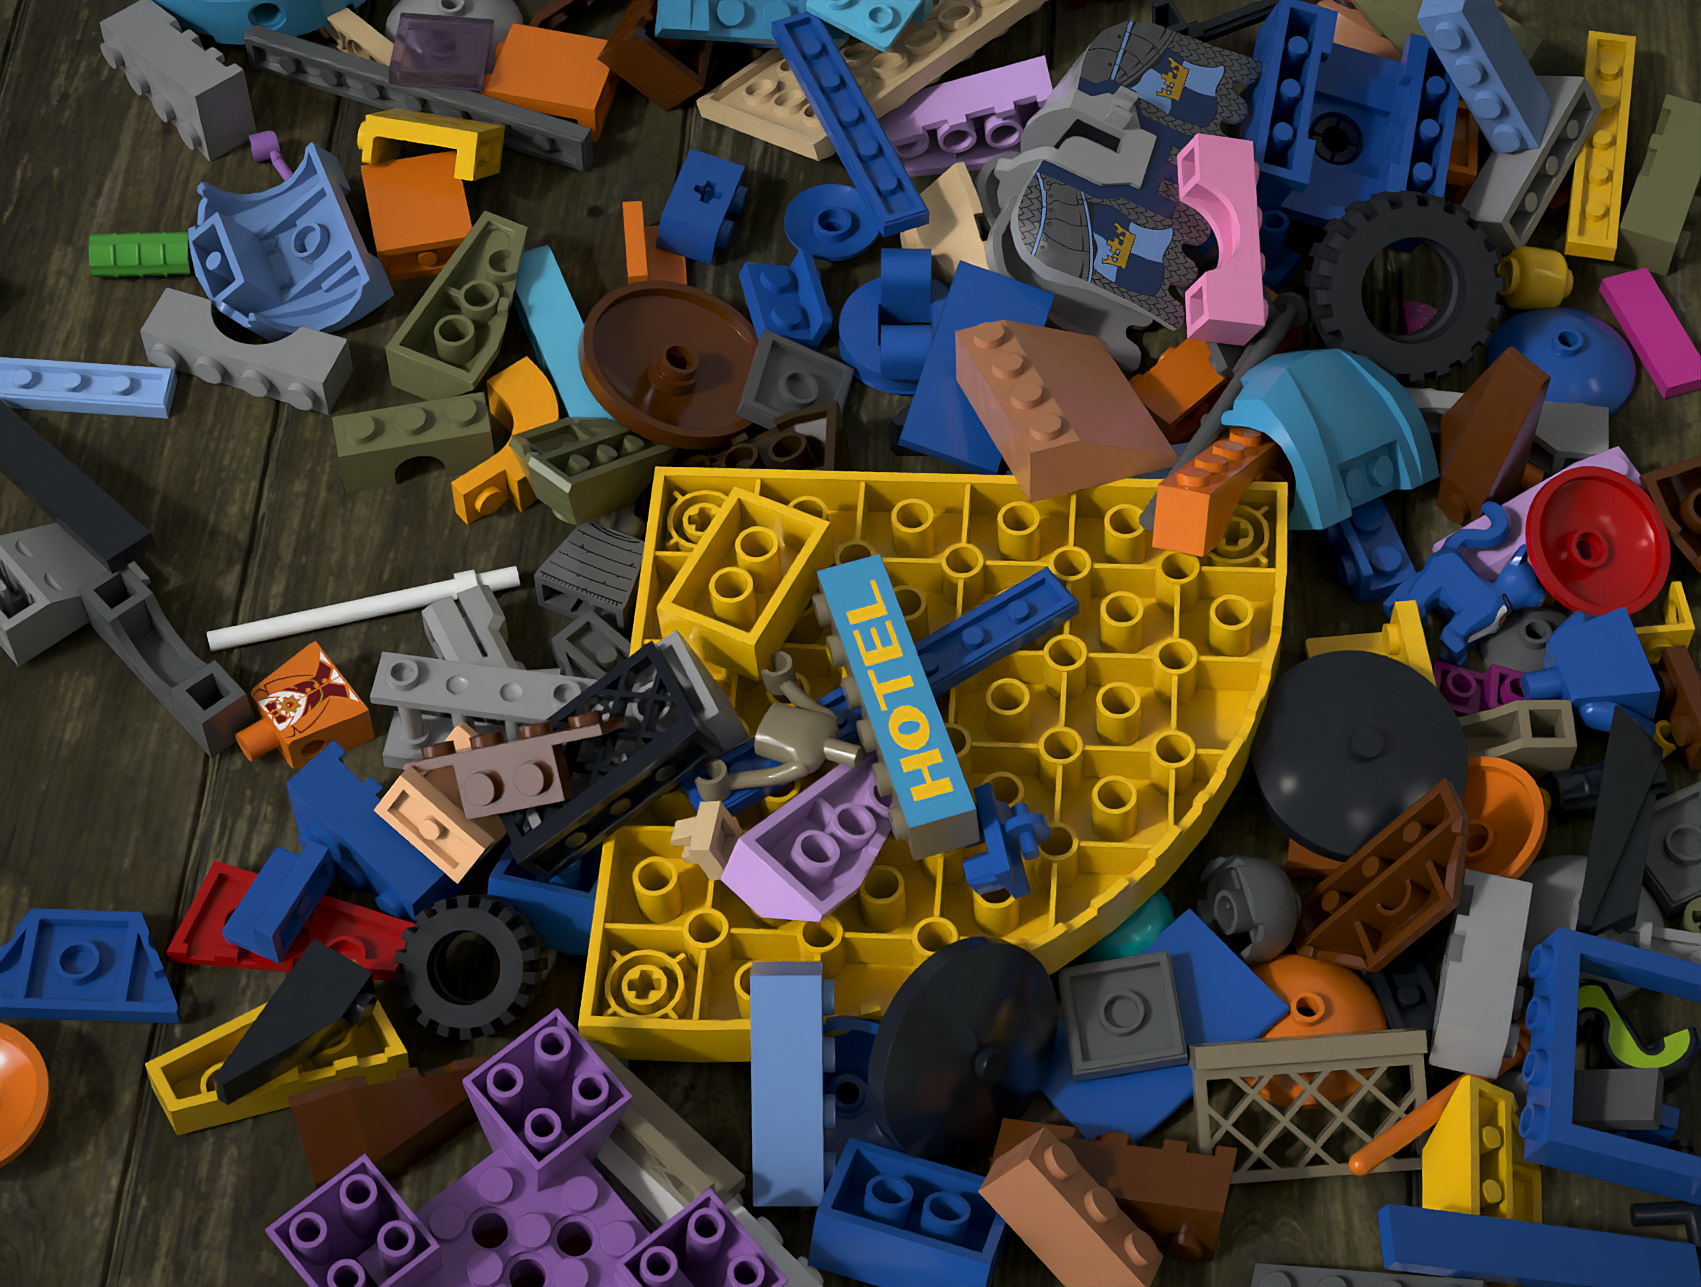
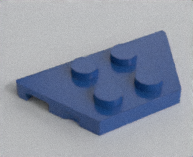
(84, 969)

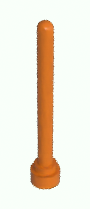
(1426, 1115)

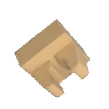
(708, 838)

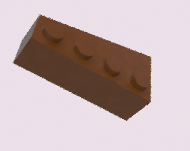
(657, 67)
(1162, 1190)

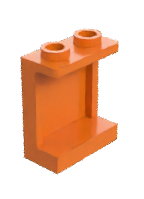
(554, 75)
(416, 213)

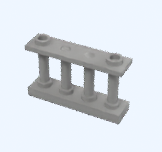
(465, 693)

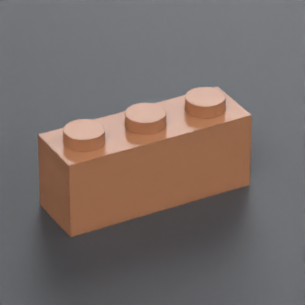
(1068, 1217)

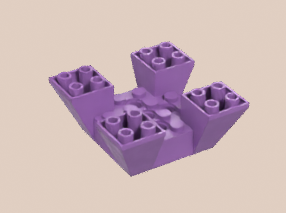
(546, 1117)

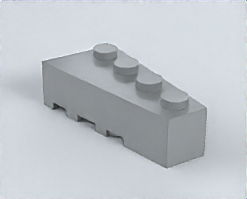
(180, 78)

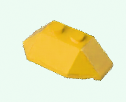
(1477, 1158)

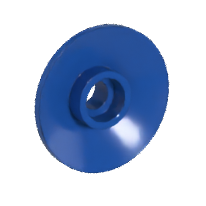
(830, 222)

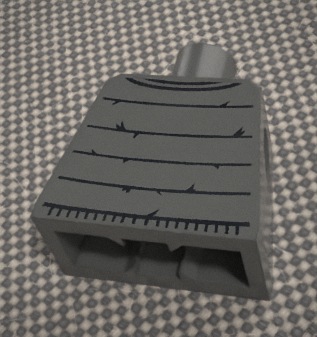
(595, 571)

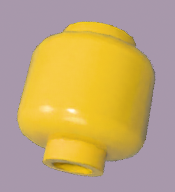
(1535, 278)

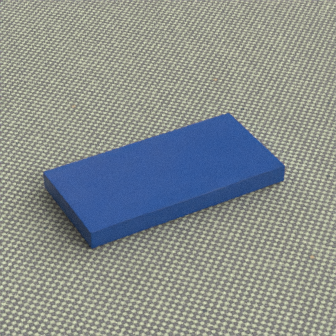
(940, 414)

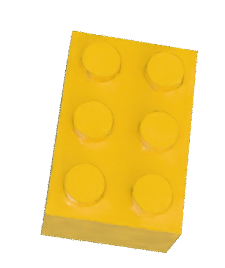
(747, 582)

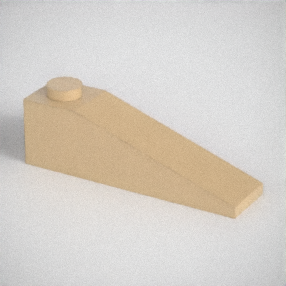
(952, 226)

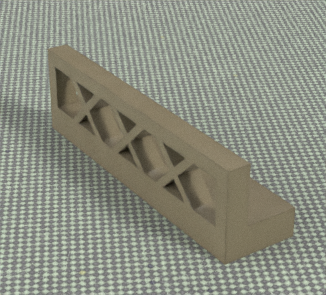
(667, 1144)

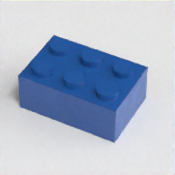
(905, 1222)

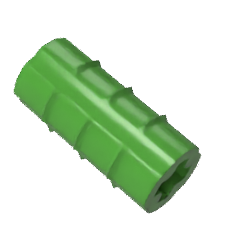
(140, 254)

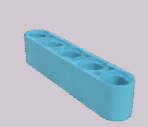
(554, 331)

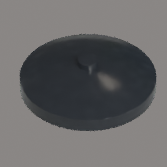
(1351, 749)
(962, 1049)

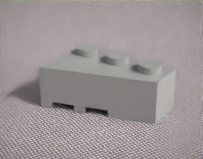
(1481, 976)

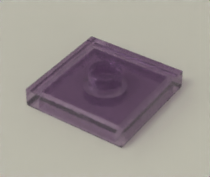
(441, 51)

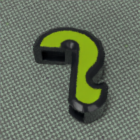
(1618, 1045)

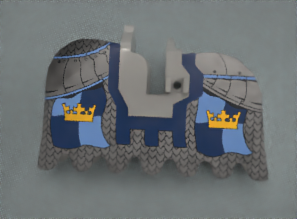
(1097, 183)

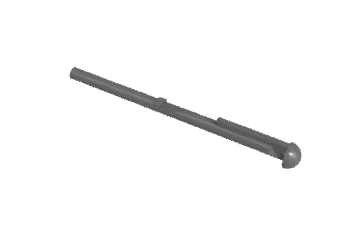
(1291, 313)

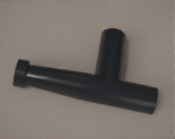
(1671, 1212)

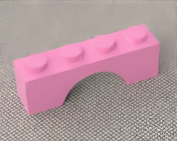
(1220, 183)

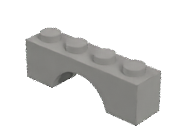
(300, 369)

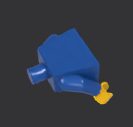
(1599, 666)

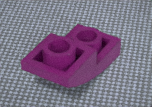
(1477, 692)

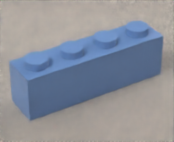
(1488, 71)
(788, 1082)

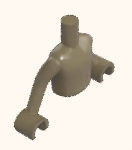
(791, 735)

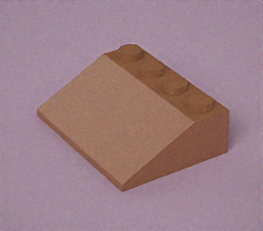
(1057, 408)

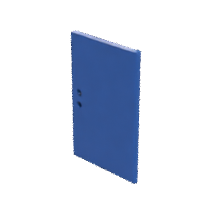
(1216, 1003)

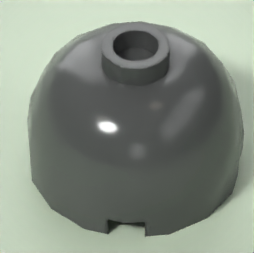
(1250, 906)

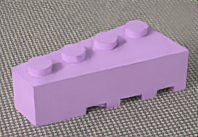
(967, 118)

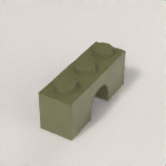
(381, 439)

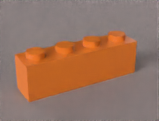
(1187, 386)

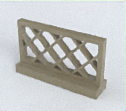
(1302, 1055)

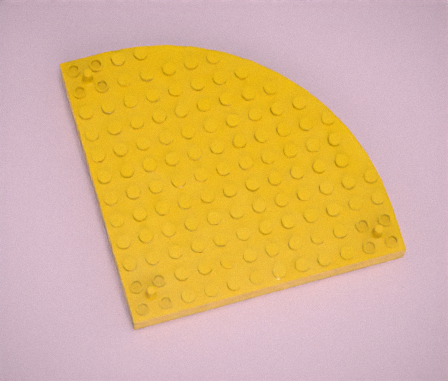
(1106, 725)

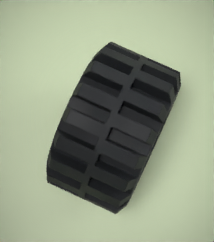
(425, 974)

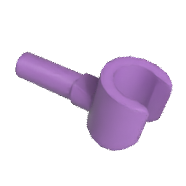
(266, 147)

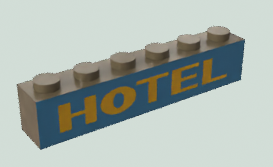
(897, 709)

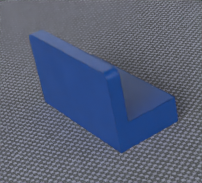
(281, 901)

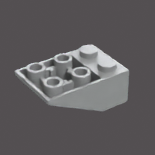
(41, 589)

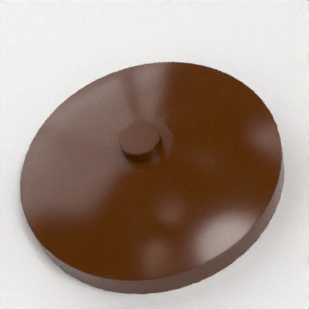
(669, 363)

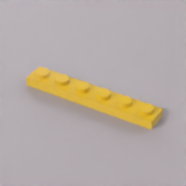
(1601, 160)

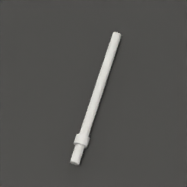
(359, 609)

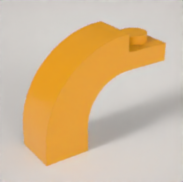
(520, 401)

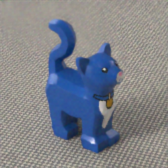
(1465, 596)

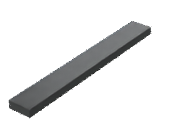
(369, 84)

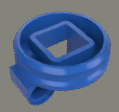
(899, 296)

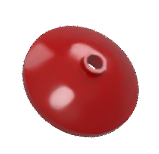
(1615, 530)

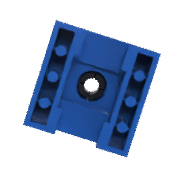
(1375, 114)

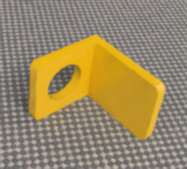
(1657, 638)

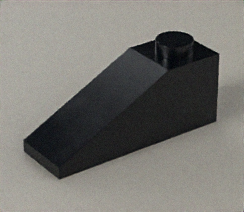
(302, 1019)

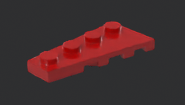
(340, 925)

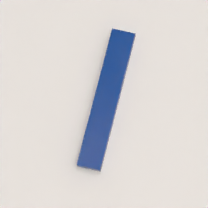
(850, 124)
(1529, 1252)

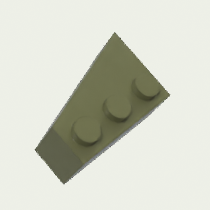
(1664, 191)

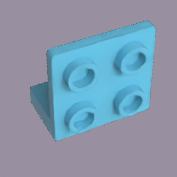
(872, 20)

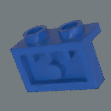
(788, 299)
(1368, 552)

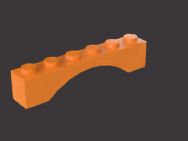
(1204, 492)

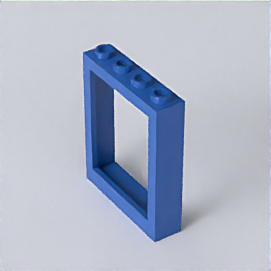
(1551, 1065)

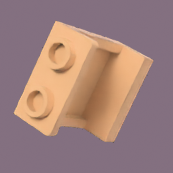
(431, 815)

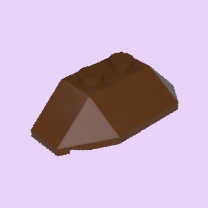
(1389, 887)

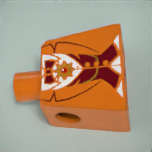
(304, 710)

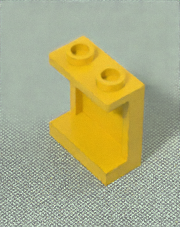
(477, 142)

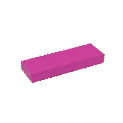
(1653, 331)

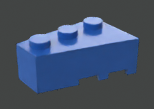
(364, 848)

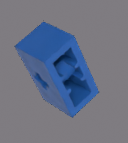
(701, 206)

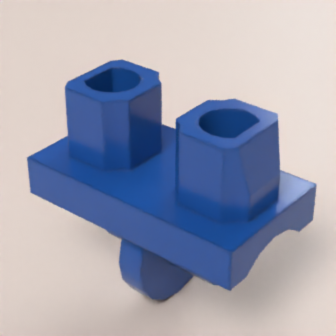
(1005, 837)

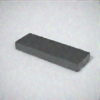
(1605, 1097)

